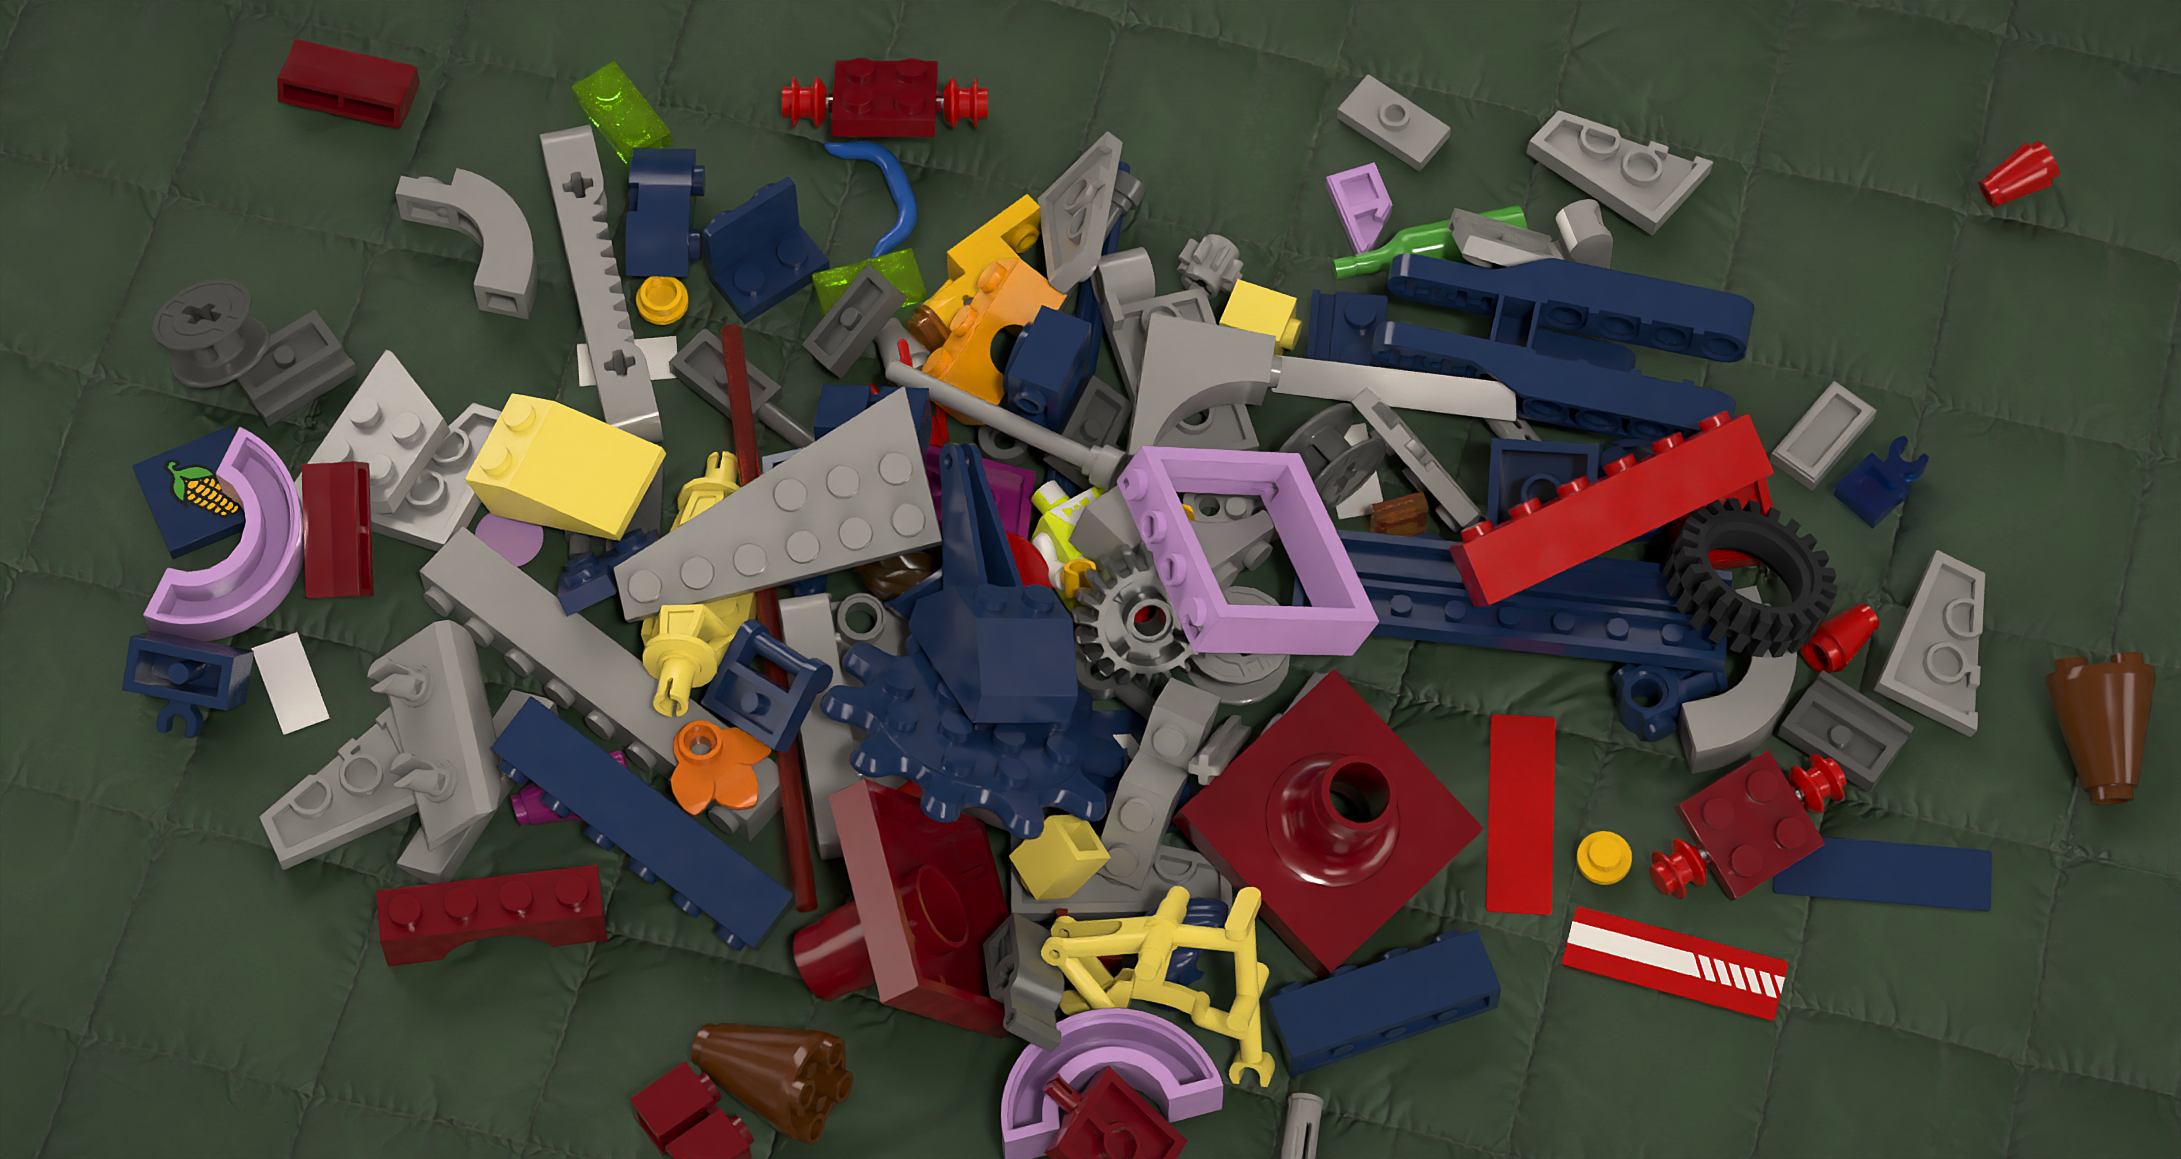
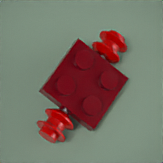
(884, 99)
(1748, 825)

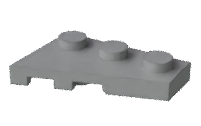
(1077, 214)
(440, 496)

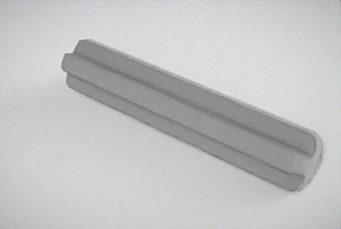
(1219, 750)

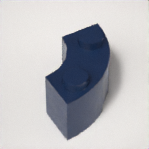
(662, 212)

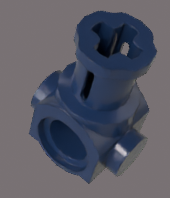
(1668, 689)

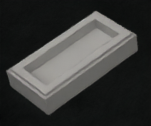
(1823, 435)

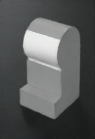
(1583, 234)

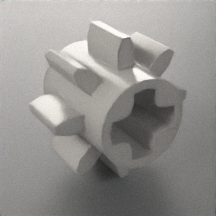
(1210, 265)

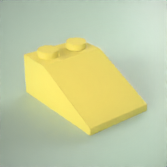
(562, 469)

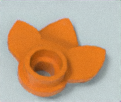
(722, 773)

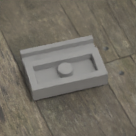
(1494, 241)

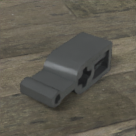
(1024, 980)

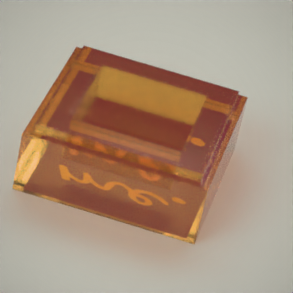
(1400, 515)

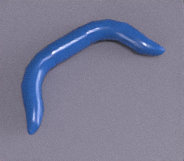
(896, 182)

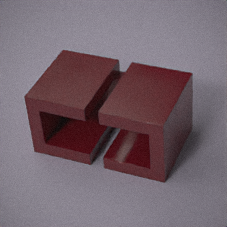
(685, 1121)

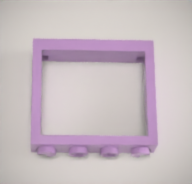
(1340, 607)

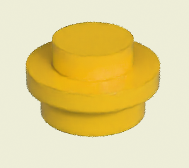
(662, 300)
(1604, 858)

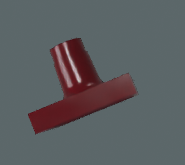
(1319, 874)
(918, 912)

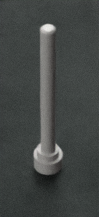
(1099, 464)

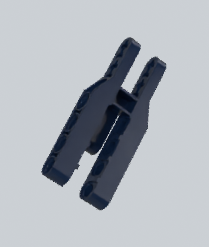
(1566, 375)

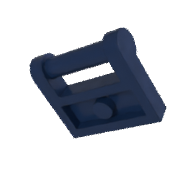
(757, 701)

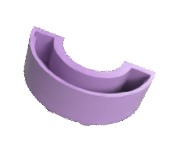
(261, 567)
(1137, 1045)

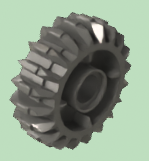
(1110, 625)

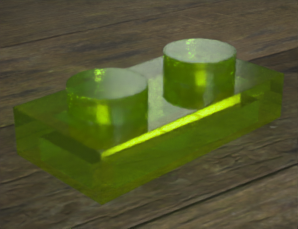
(620, 112)

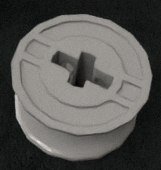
(1236, 677)

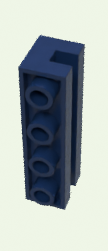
(1383, 1001)

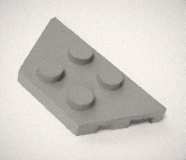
(388, 427)

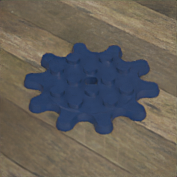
(999, 767)

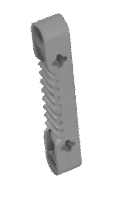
(582, 214)

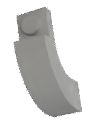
(486, 213)
(1737, 722)

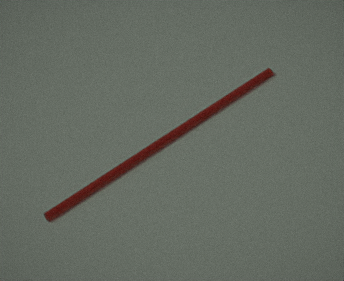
(768, 615)

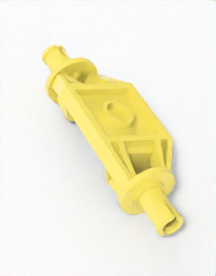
(691, 640)

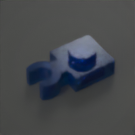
(1878, 486)

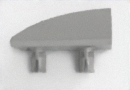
(442, 728)

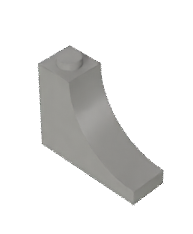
(1196, 368)

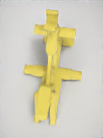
(1154, 942)

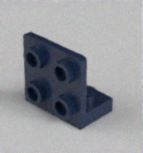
(761, 251)

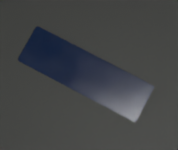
(1892, 874)

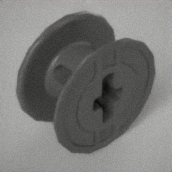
(211, 333)
(1329, 459)

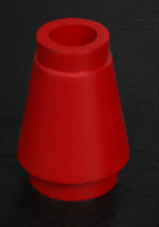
(2020, 174)
(1840, 639)

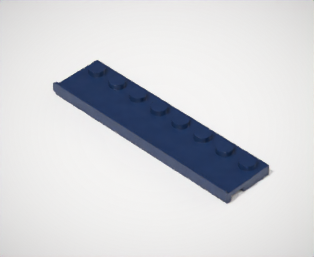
(1588, 611)

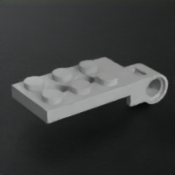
(1126, 299)

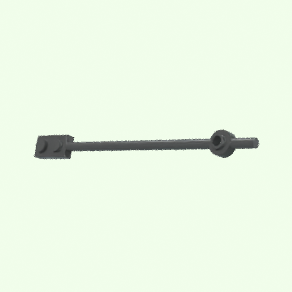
(703, 370)

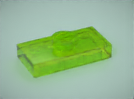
(897, 267)

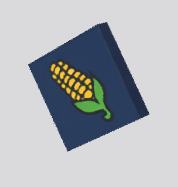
(188, 496)

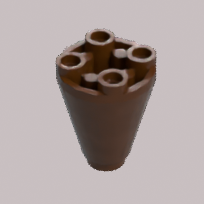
(2104, 721)
(777, 1073)

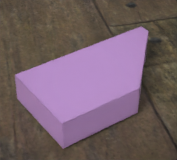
(1360, 205)

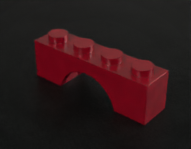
(546, 905)

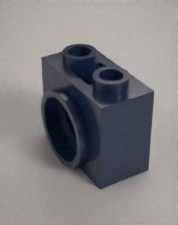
(1048, 367)

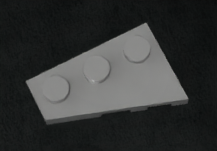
(1624, 175)
(1423, 468)
(1937, 646)
(342, 799)

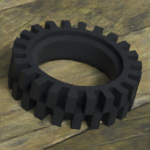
(1732, 613)

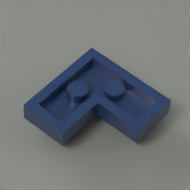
(593, 577)

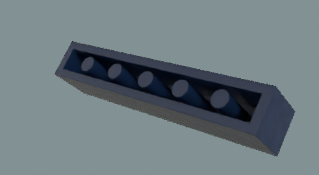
(644, 824)

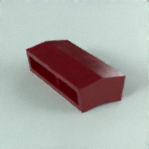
(347, 84)
(337, 530)

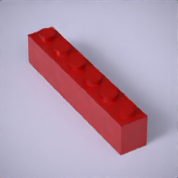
(1610, 509)

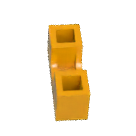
(1006, 299)

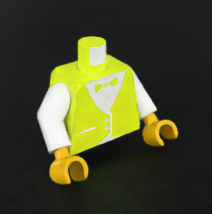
(1051, 537)

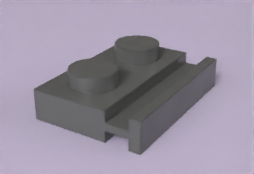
(296, 369)
(1847, 728)

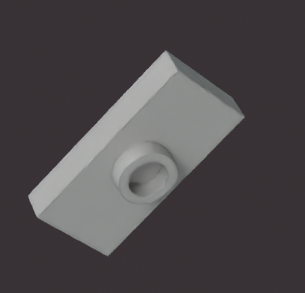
(1393, 123)

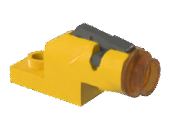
(998, 239)

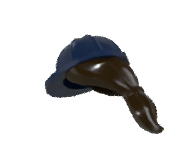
(903, 580)

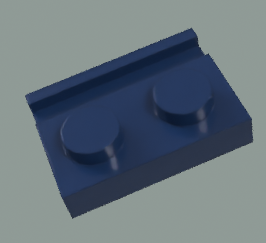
(1345, 327)

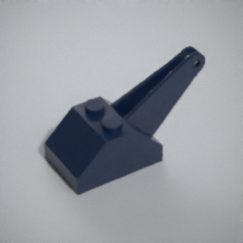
(989, 637)

